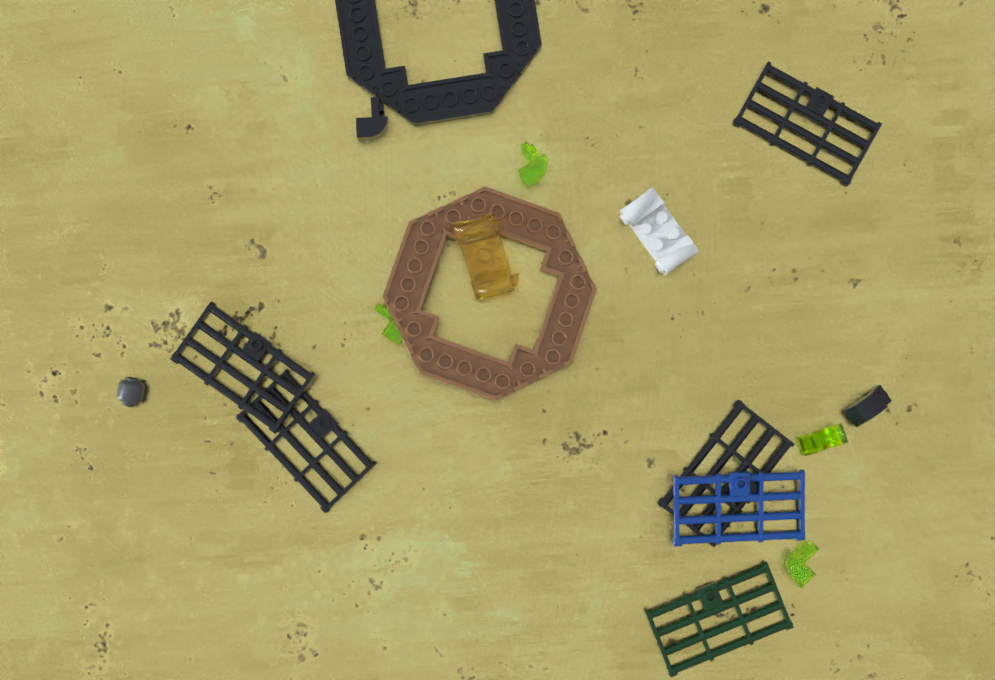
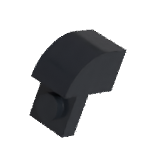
(372, 127)
(868, 406)

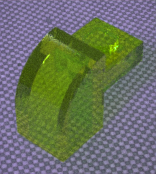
(536, 168)
(390, 330)
(822, 439)
(795, 564)

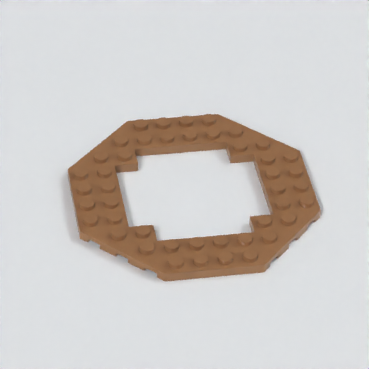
(465, 366)

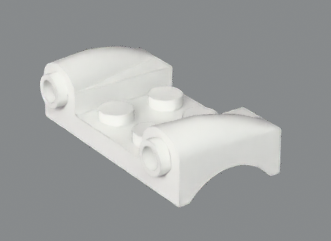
(658, 231)

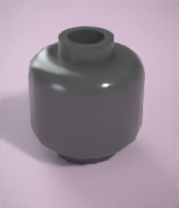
(130, 391)

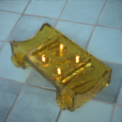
(485, 256)

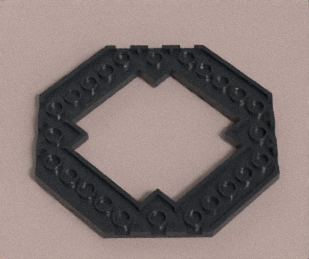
(439, 98)

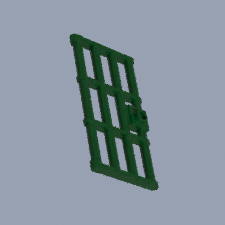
(712, 605)

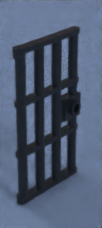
(815, 110)
(252, 354)
(317, 430)
(730, 450)

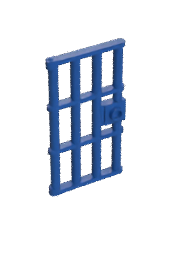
(739, 492)

